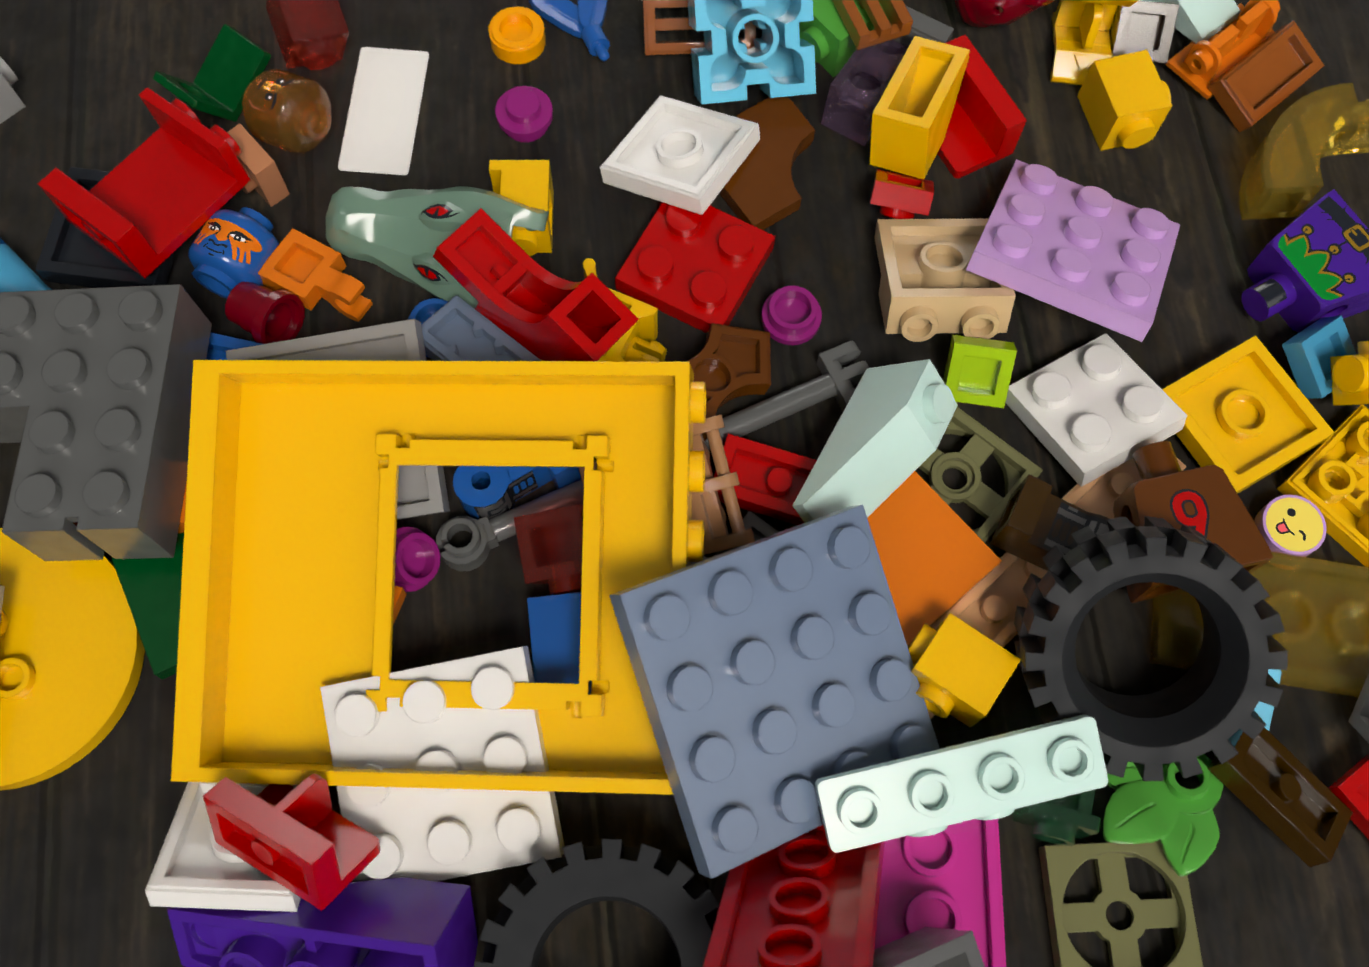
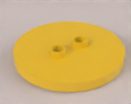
(63, 661)

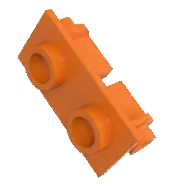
(1208, 60)

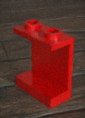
(158, 190)

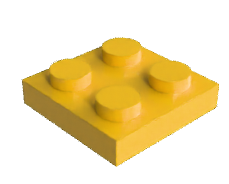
(1246, 415)

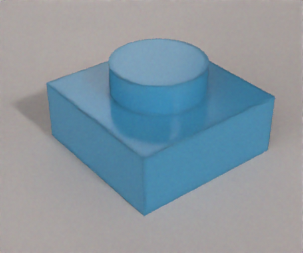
(1311, 353)

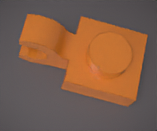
(314, 273)

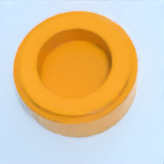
(517, 35)

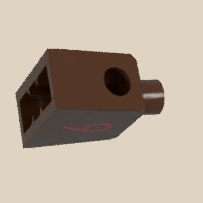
(1192, 497)

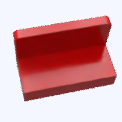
(983, 120)

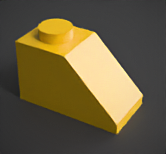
(917, 107)

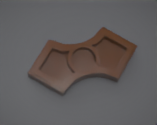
(763, 184)
(732, 365)

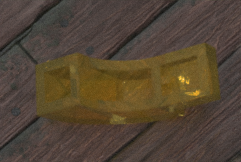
(1286, 165)

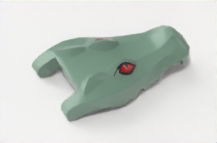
(407, 225)

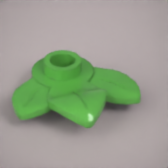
(1166, 812)

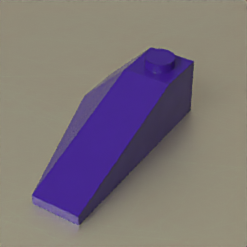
(364, 926)

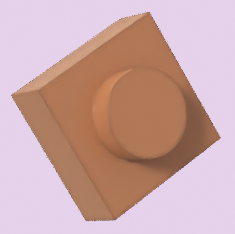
(259, 167)

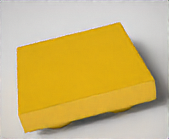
(1338, 483)

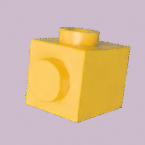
(1124, 100)
(959, 670)

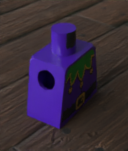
(1312, 267)

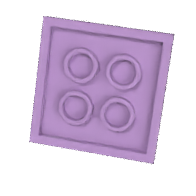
(1077, 249)

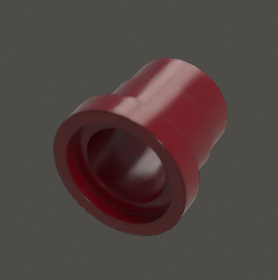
(264, 312)

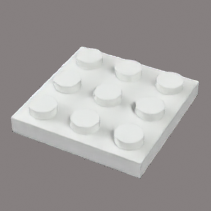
(439, 830)

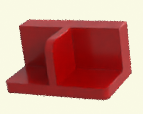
(292, 836)

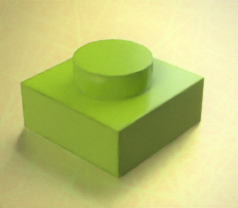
(979, 370)

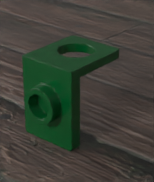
(222, 77)

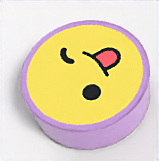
(1292, 525)

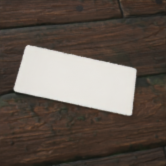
(383, 111)

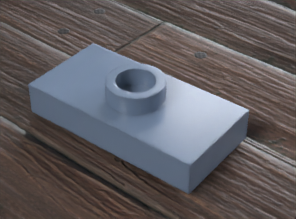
(464, 334)

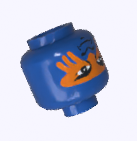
(231, 249)

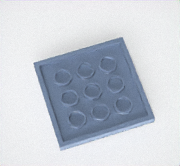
(770, 677)

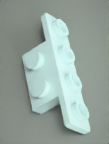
(961, 783)

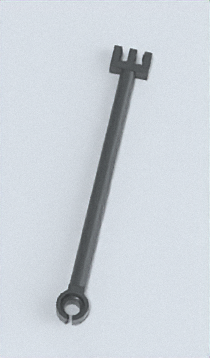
(833, 382)

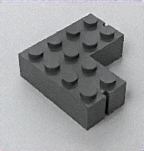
(101, 415)

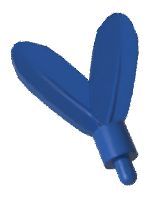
(580, 21)

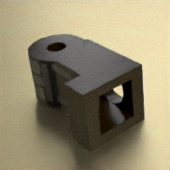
(1039, 521)

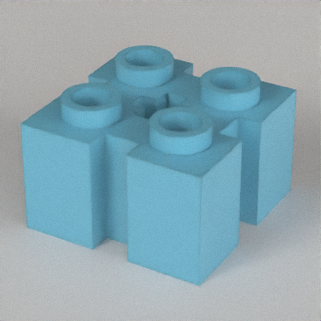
(777, 61)

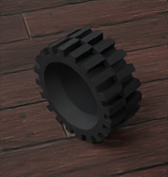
(1200, 707)
(593, 876)

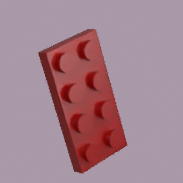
(800, 907)

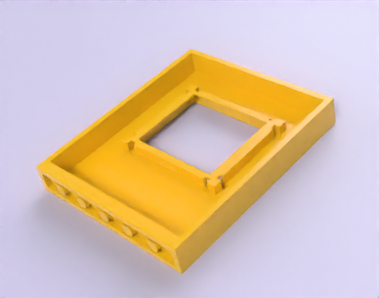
(299, 551)

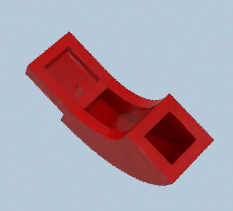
(529, 303)

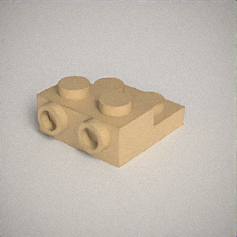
(928, 284)

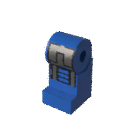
(496, 488)

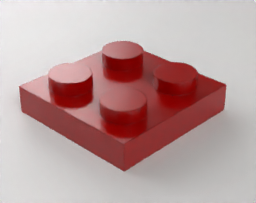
(695, 264)

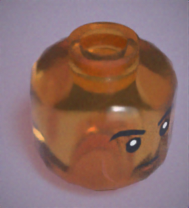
(287, 110)

